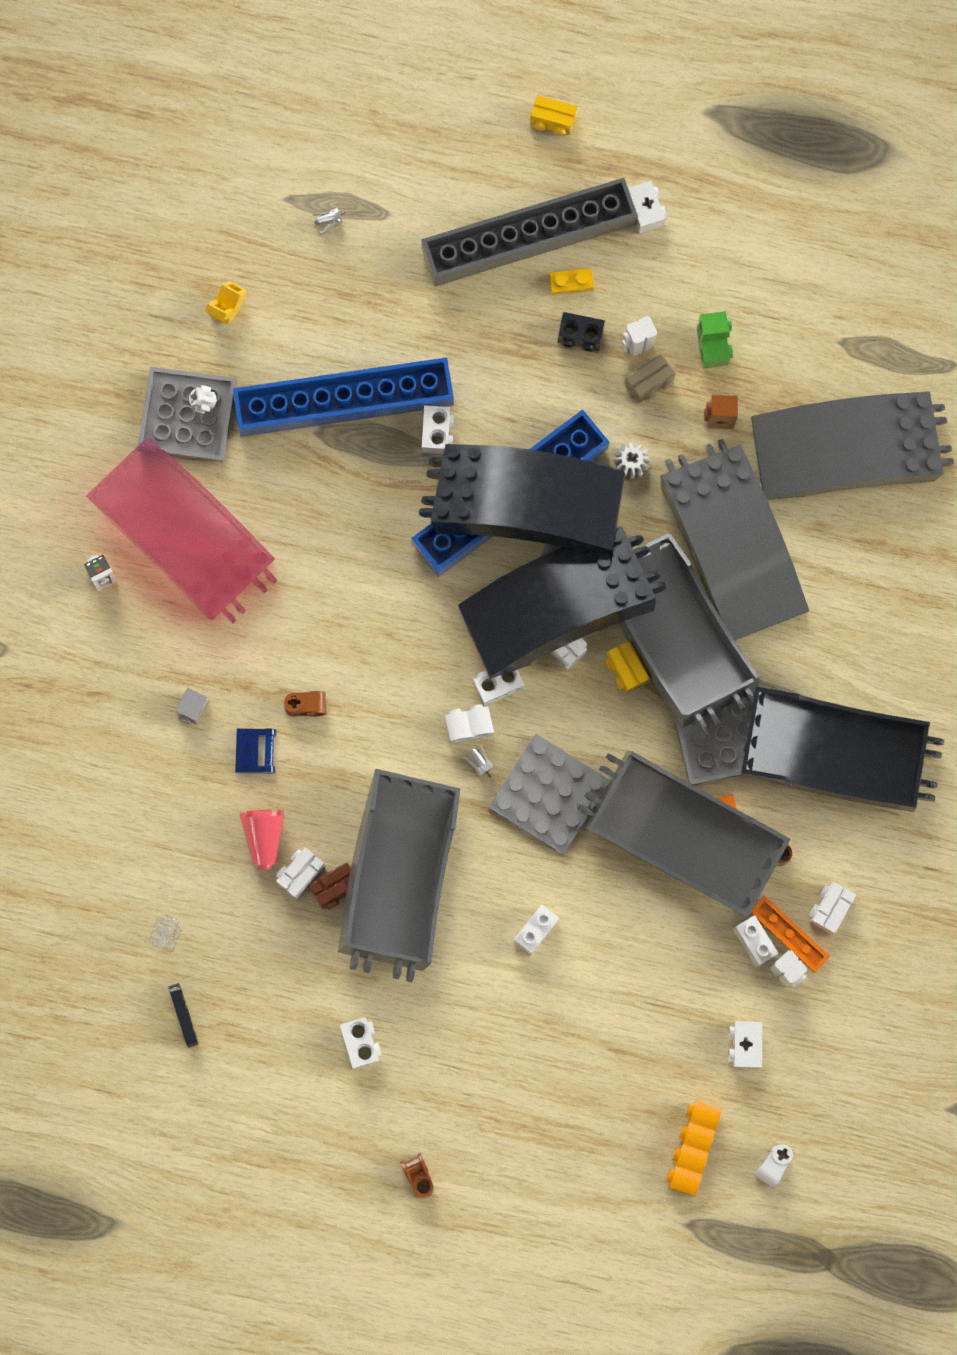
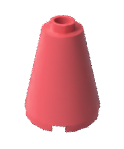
(263, 835)

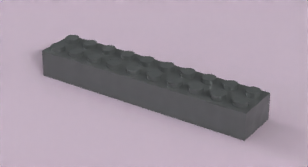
(529, 231)

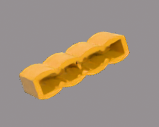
(694, 1148)

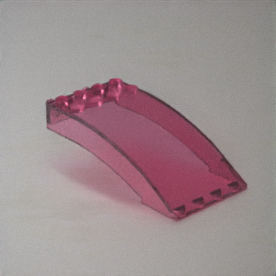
(182, 529)

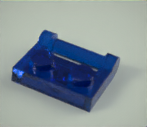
(248, 751)

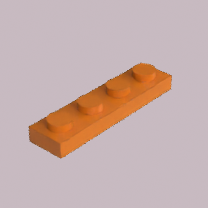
(789, 934)

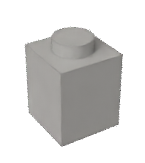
(191, 706)

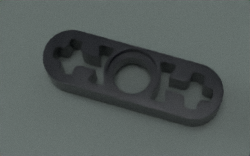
(183, 1015)

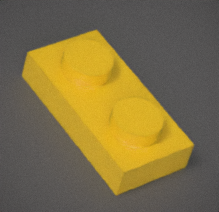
(571, 281)

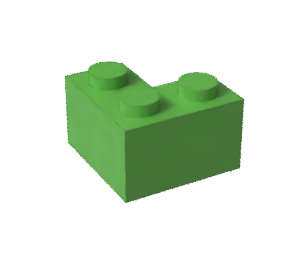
(712, 336)

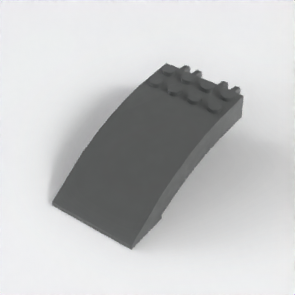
(849, 444)
(734, 540)
(687, 643)
(685, 832)
(398, 873)

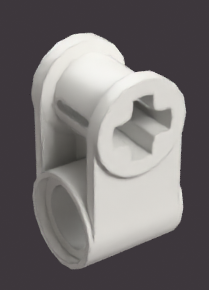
(771, 1168)

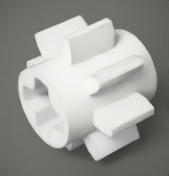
(202, 399)

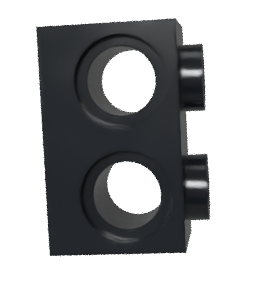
(582, 326)

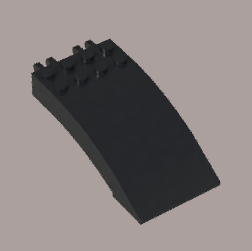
(525, 496)
(558, 602)
(838, 750)

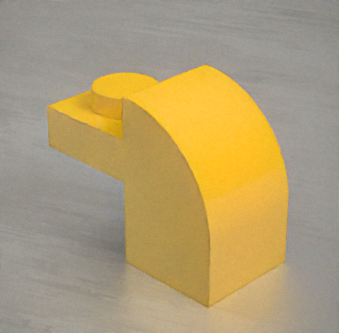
(226, 303)

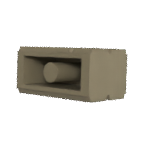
(650, 378)

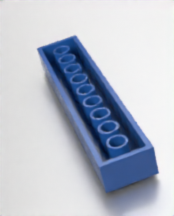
(343, 396)
(574, 438)

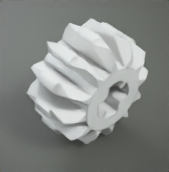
(632, 453)

